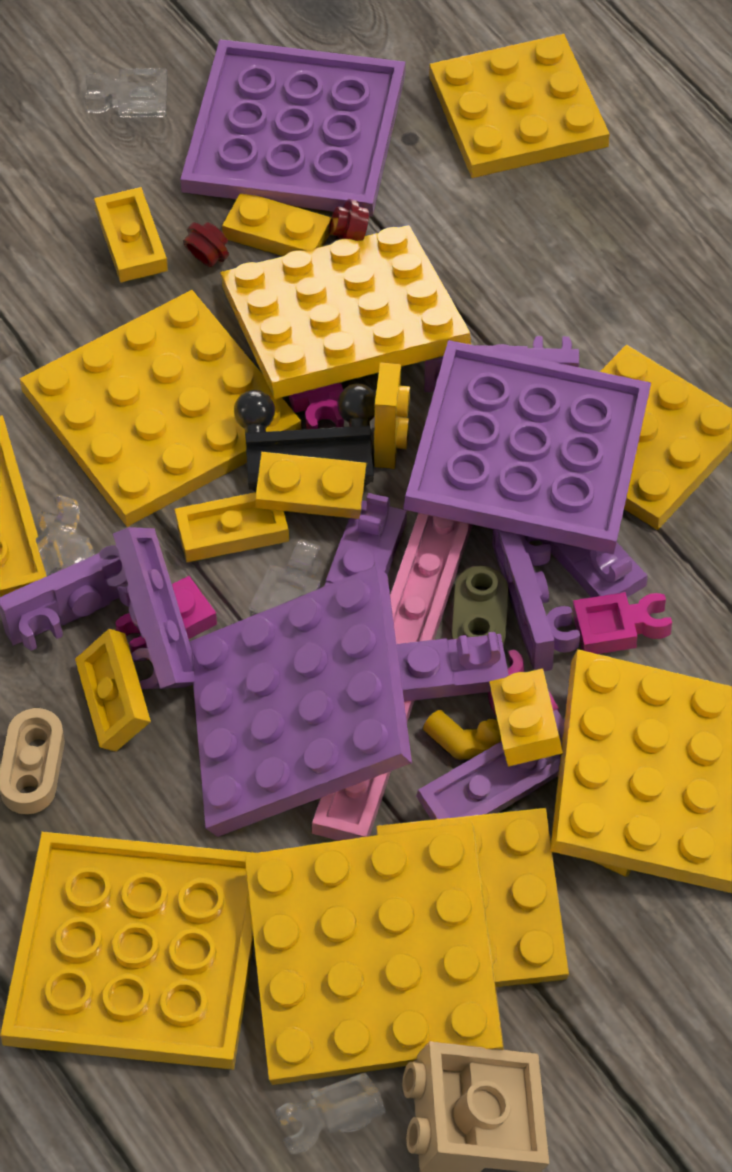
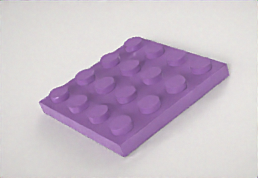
(294, 126)
(528, 447)
(299, 702)

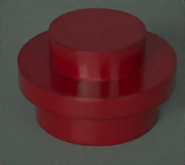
(349, 221)
(206, 243)

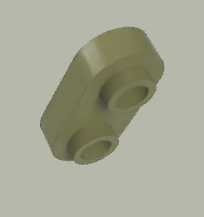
(480, 609)

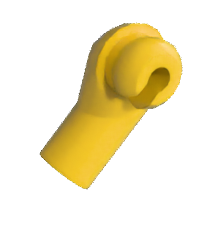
(459, 742)

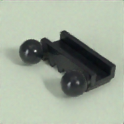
(355, 404)

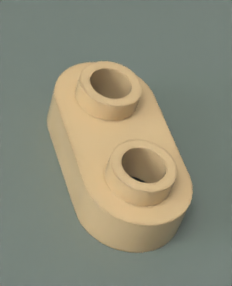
(31, 765)

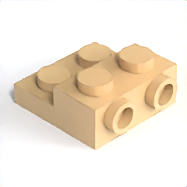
(476, 1109)

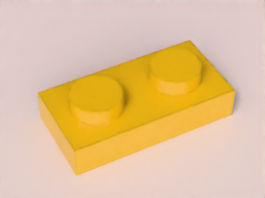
(275, 226)
(131, 234)
(390, 405)
(310, 485)
(228, 527)
(112, 690)
(525, 717)

